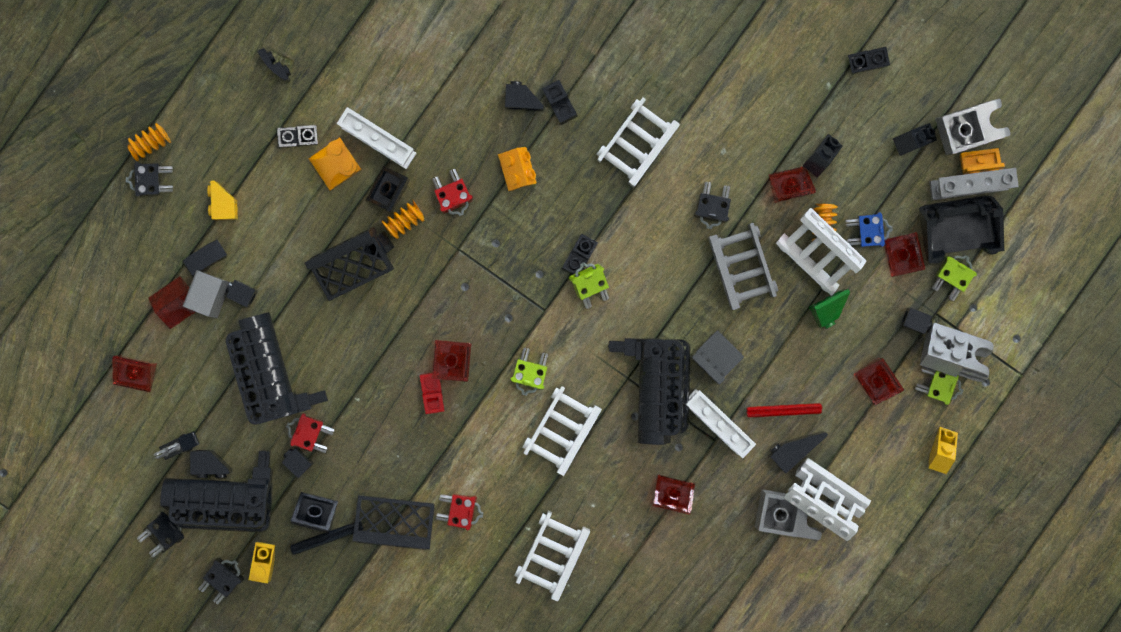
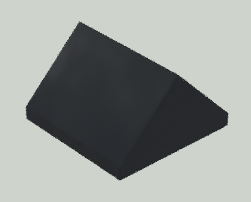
(388, 189)
(314, 512)

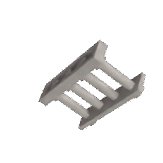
(973, 184)
(729, 280)

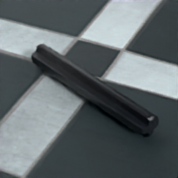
(324, 538)

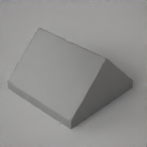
(206, 294)

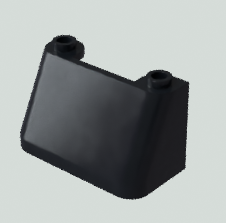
(962, 226)

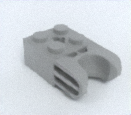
(975, 125)
(955, 353)
(789, 523)

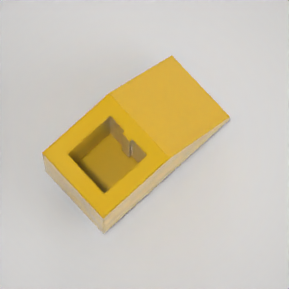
(223, 204)
(943, 450)
(262, 562)

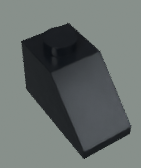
(521, 98)

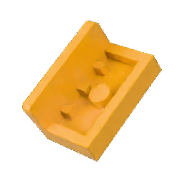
(981, 161)
(517, 168)

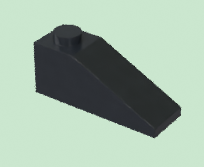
(791, 452)

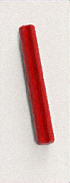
(784, 410)

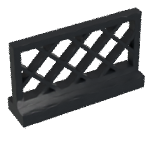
(338, 252)
(393, 539)

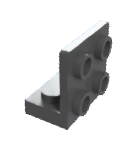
(717, 357)

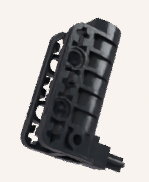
(266, 372)
(659, 385)
(221, 499)

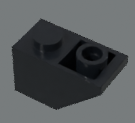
(915, 139)
(822, 155)
(208, 462)

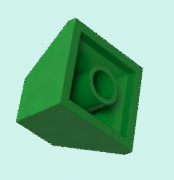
(829, 309)

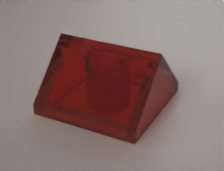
(791, 184)
(904, 254)
(169, 303)
(451, 360)
(133, 373)
(878, 381)
(673, 494)

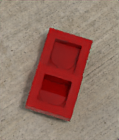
(432, 394)

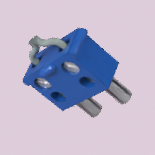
(872, 230)

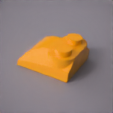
(335, 163)

